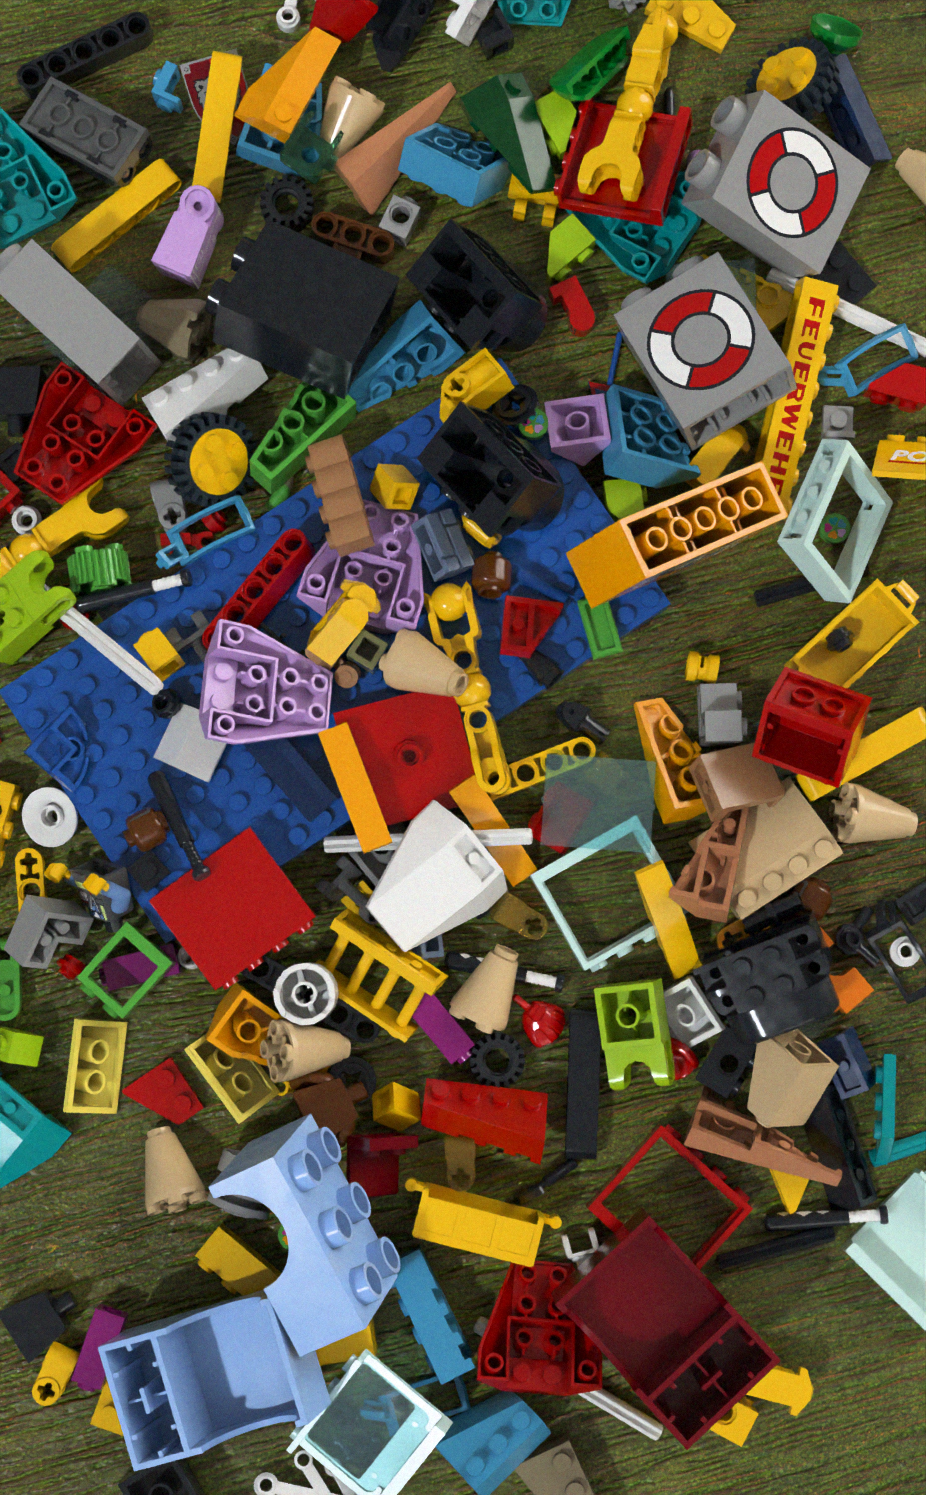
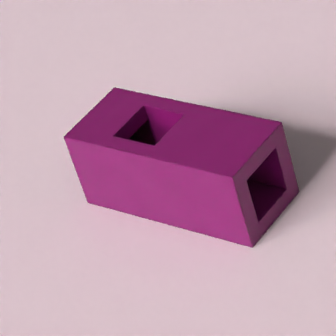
(135, 968)
(443, 1029)
(105, 1325)

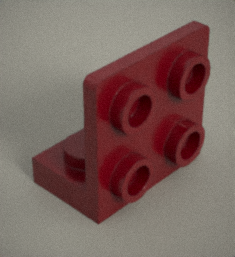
(375, 1160)

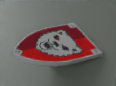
(196, 80)

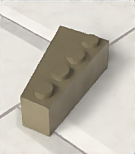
(555, 1469)

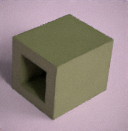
(367, 651)

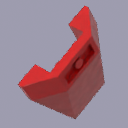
(77, 436)
(532, 1343)

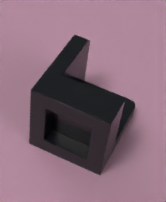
(495, 35)

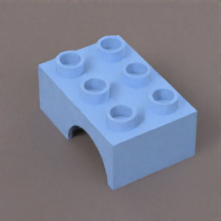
(335, 1260)
(208, 1379)

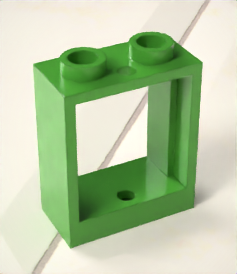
(148, 948)

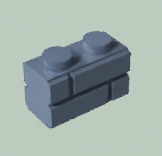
(443, 544)

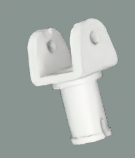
(580, 1257)

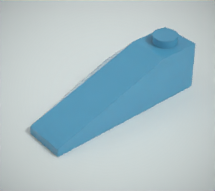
(405, 354)

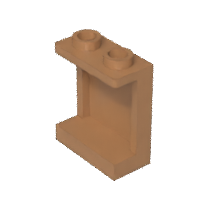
(735, 781)

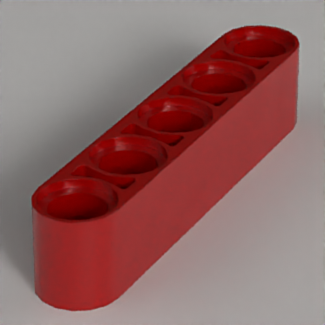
(264, 580)

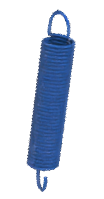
(543, 586)

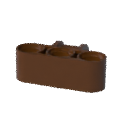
(363, 248)

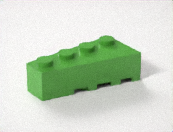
(307, 419)

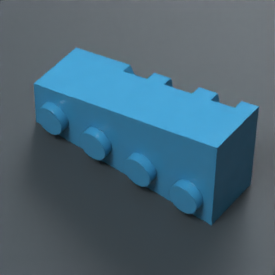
(432, 1317)

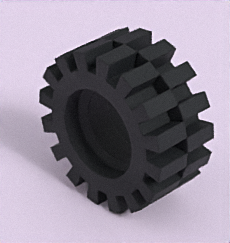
(287, 187)
(514, 1068)

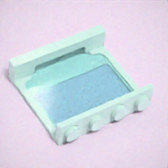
(372, 1429)

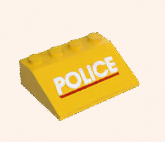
(900, 458)

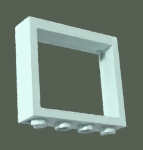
(808, 512)
(620, 947)

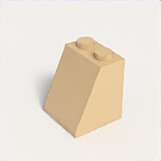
(788, 1079)

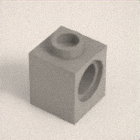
(401, 232)

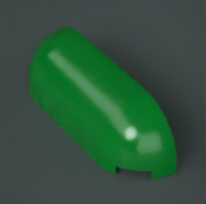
(592, 66)

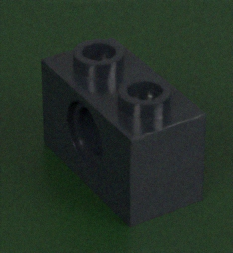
(714, 1076)

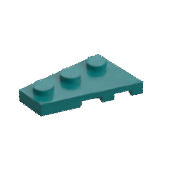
(885, 1105)

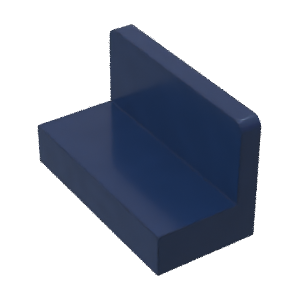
(854, 1069)

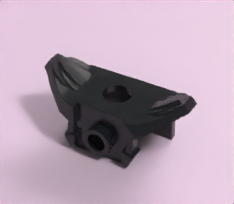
(396, 28)

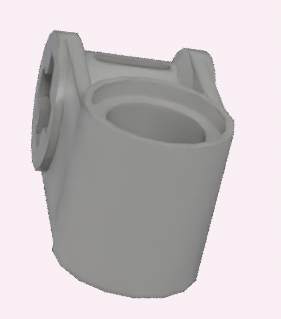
(168, 504)

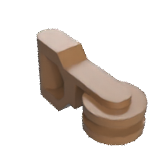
(346, 672)

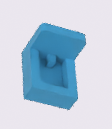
(164, 85)

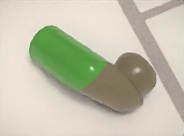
(280, 494)

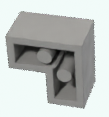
(718, 715)
(44, 924)

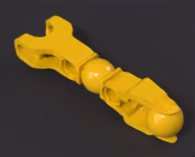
(620, 149)
(65, 528)
(487, 755)

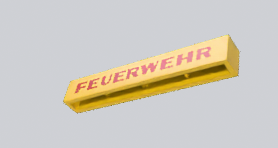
(789, 417)

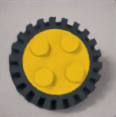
(798, 76)
(210, 458)

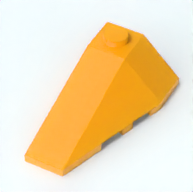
(285, 90)
(674, 753)
(242, 1024)

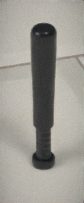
(167, 801)

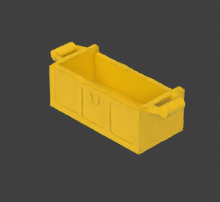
(878, 624)
(478, 1223)

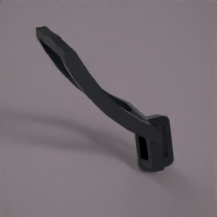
(884, 927)

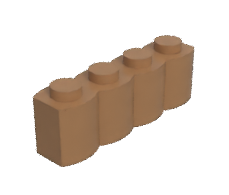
(340, 496)

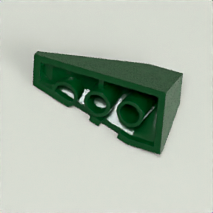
(510, 120)

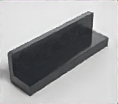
(838, 1147)

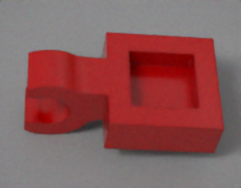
(190, 540)

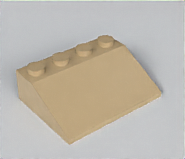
(778, 850)

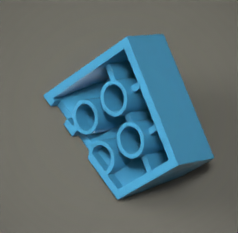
(266, 150)
(454, 164)
(644, 441)
(492, 1440)

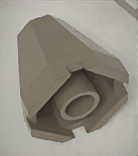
(177, 325)

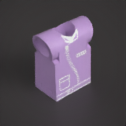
(190, 237)

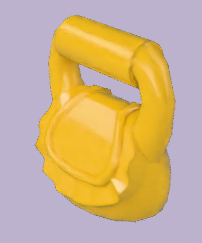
(477, 533)

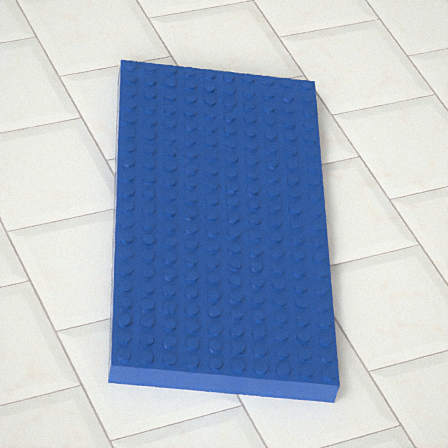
(241, 794)

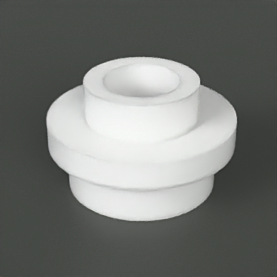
(20, 514)
(896, 956)

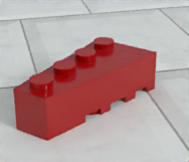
(488, 1115)

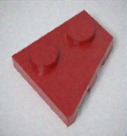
(526, 624)
(166, 1092)

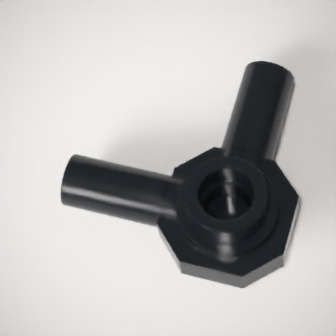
(850, 940)

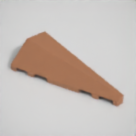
(374, 163)
(710, 875)
(729, 1133)

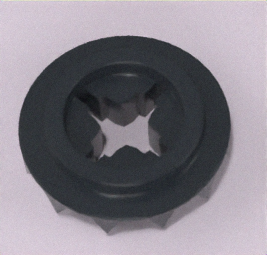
(521, 395)
(354, 1065)

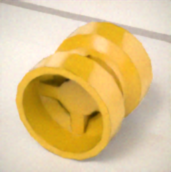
(702, 667)

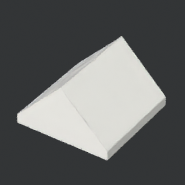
(186, 745)
(690, 1013)

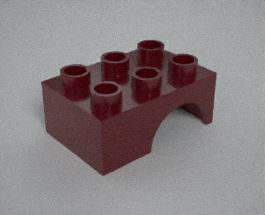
(665, 1328)

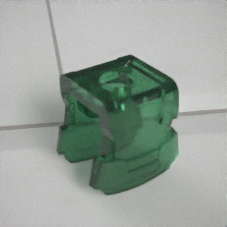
(305, 138)

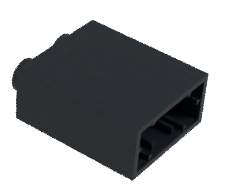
(302, 307)

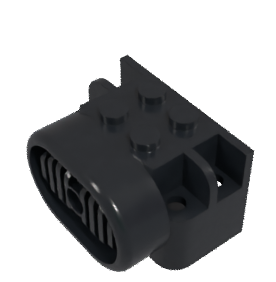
(479, 291)
(493, 473)
(771, 980)

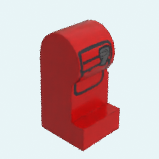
(575, 305)

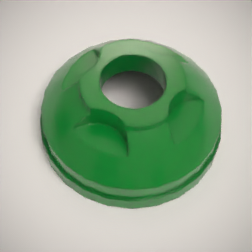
(835, 32)

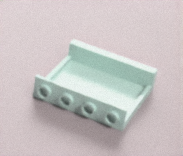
(897, 1250)

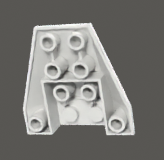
(435, 879)

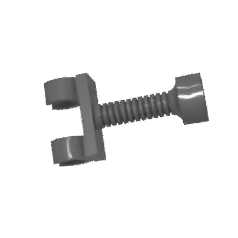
(194, 640)
(344, 885)

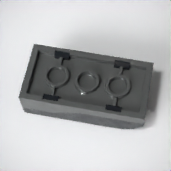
(86, 133)

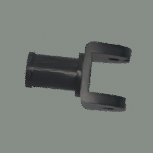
(576, 718)

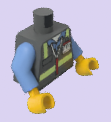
(101, 887)

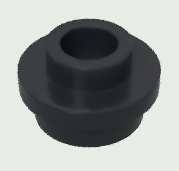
(840, 639)
(166, 703)

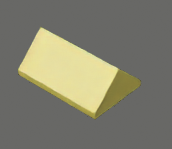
(95, 1066)
(236, 1081)

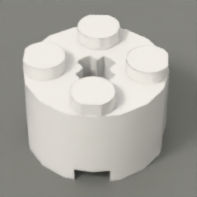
(291, 984)

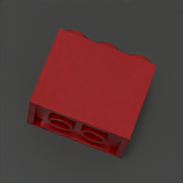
(811, 727)

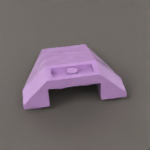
(389, 568)
(260, 688)

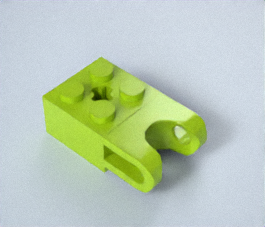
(27, 607)
(632, 1038)

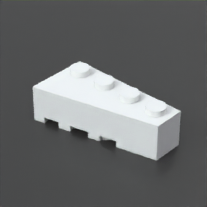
(205, 388)

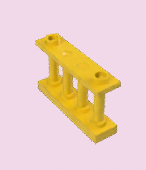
(382, 948)

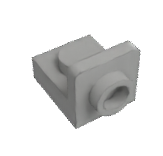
(837, 423)

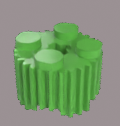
(98, 569)

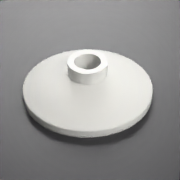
(39, 821)

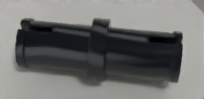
(773, 913)

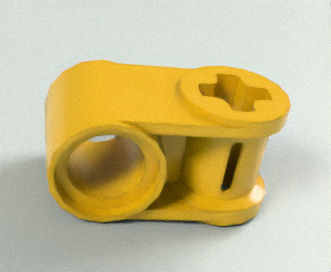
(57, 1370)

